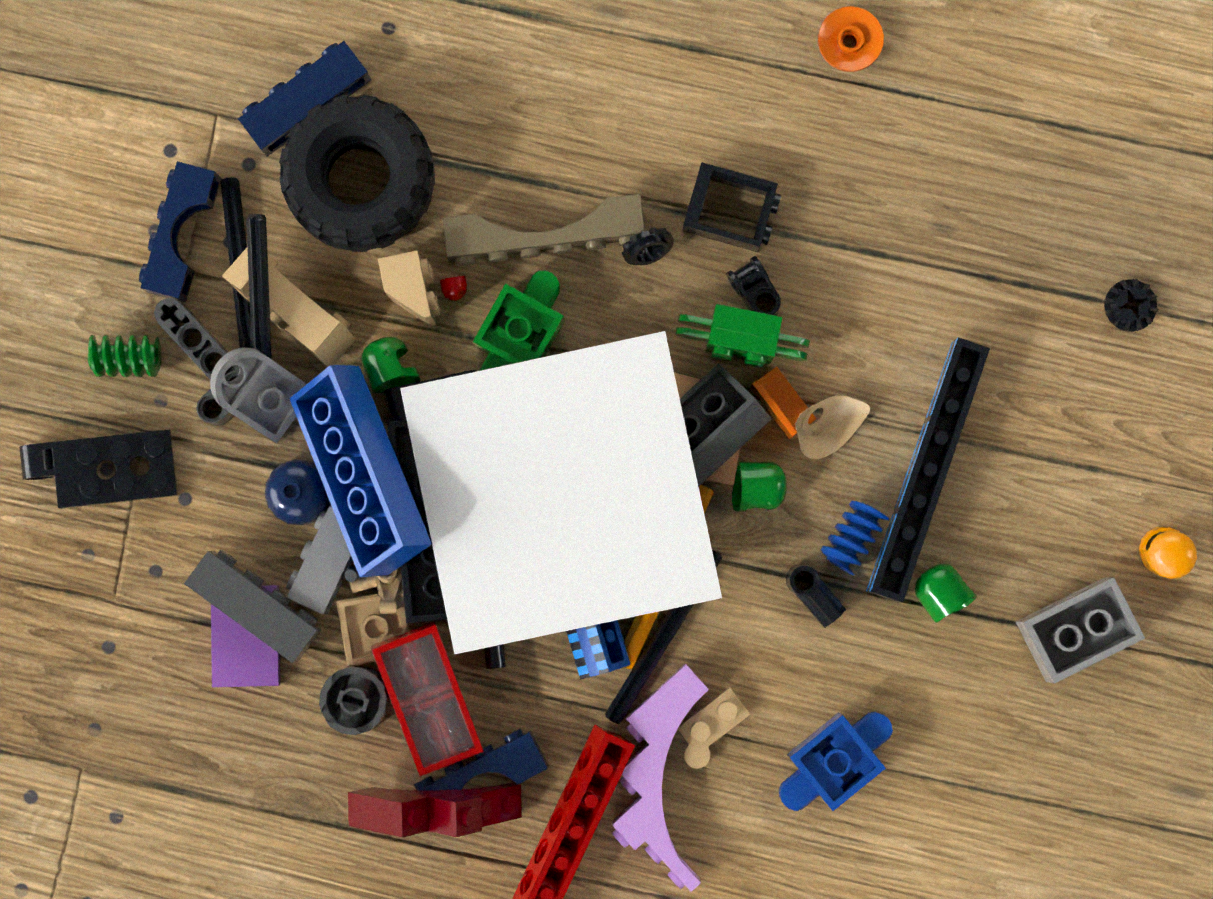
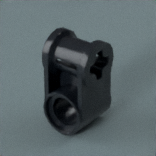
(753, 283)

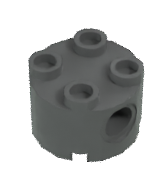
(354, 700)

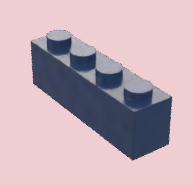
(317, 83)

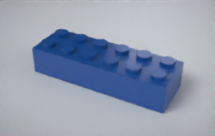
(359, 471)

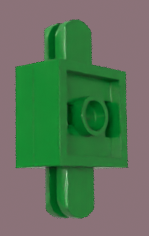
(521, 323)
(743, 336)

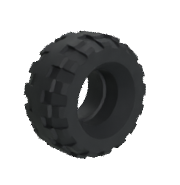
(328, 134)

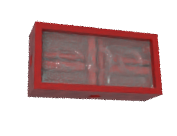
(426, 698)

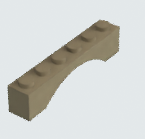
(475, 238)

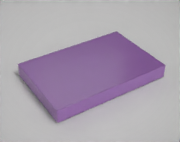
(240, 656)

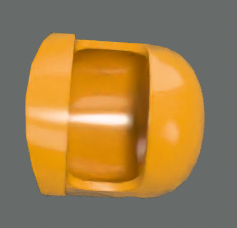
(1169, 554)

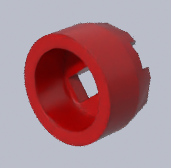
(454, 287)

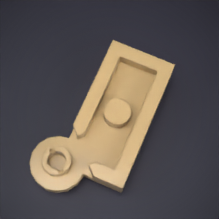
(710, 725)

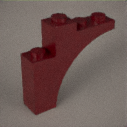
(436, 811)

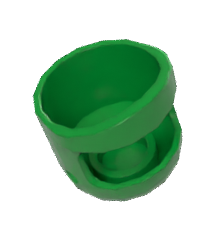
(383, 367)
(758, 486)
(942, 591)

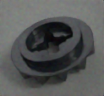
(647, 246)
(1125, 319)

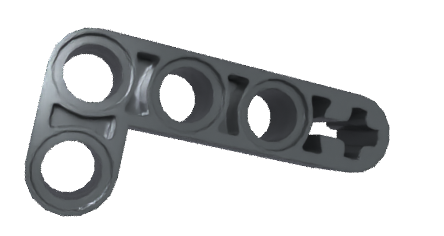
(200, 355)

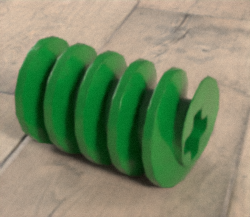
(124, 357)

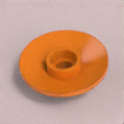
(854, 24)

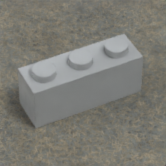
(323, 566)

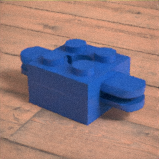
(835, 761)

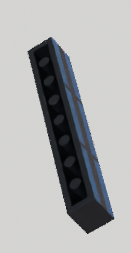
(927, 470)

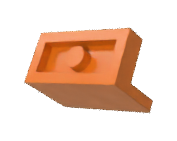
(780, 400)

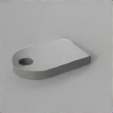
(258, 392)

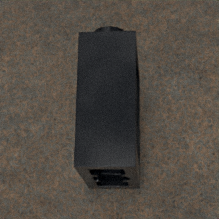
(710, 172)

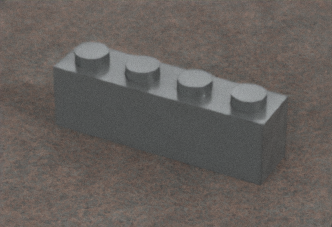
(253, 606)

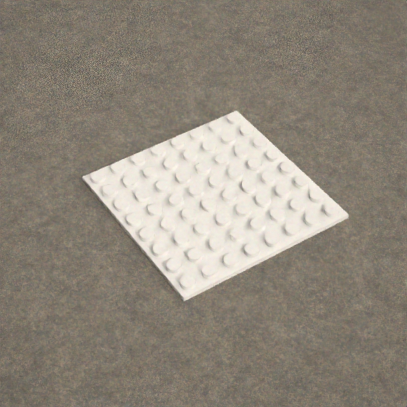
(560, 493)

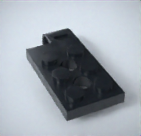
(76, 464)

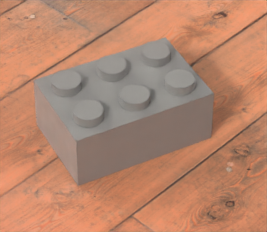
(1080, 630)

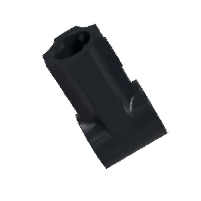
(816, 596)

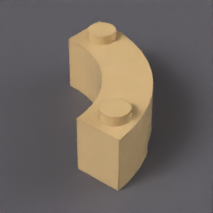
(296, 313)

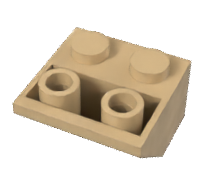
(407, 284)

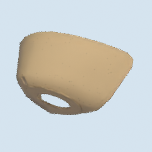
(833, 429)

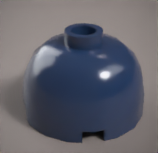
(296, 492)

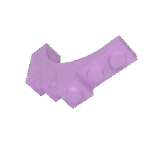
(644, 819)

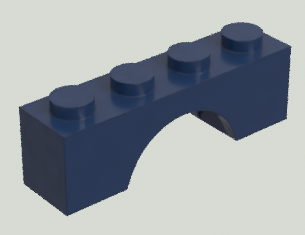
(189, 192)
(517, 759)

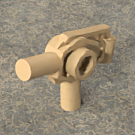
(389, 589)

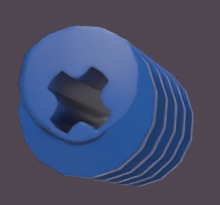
(853, 536)

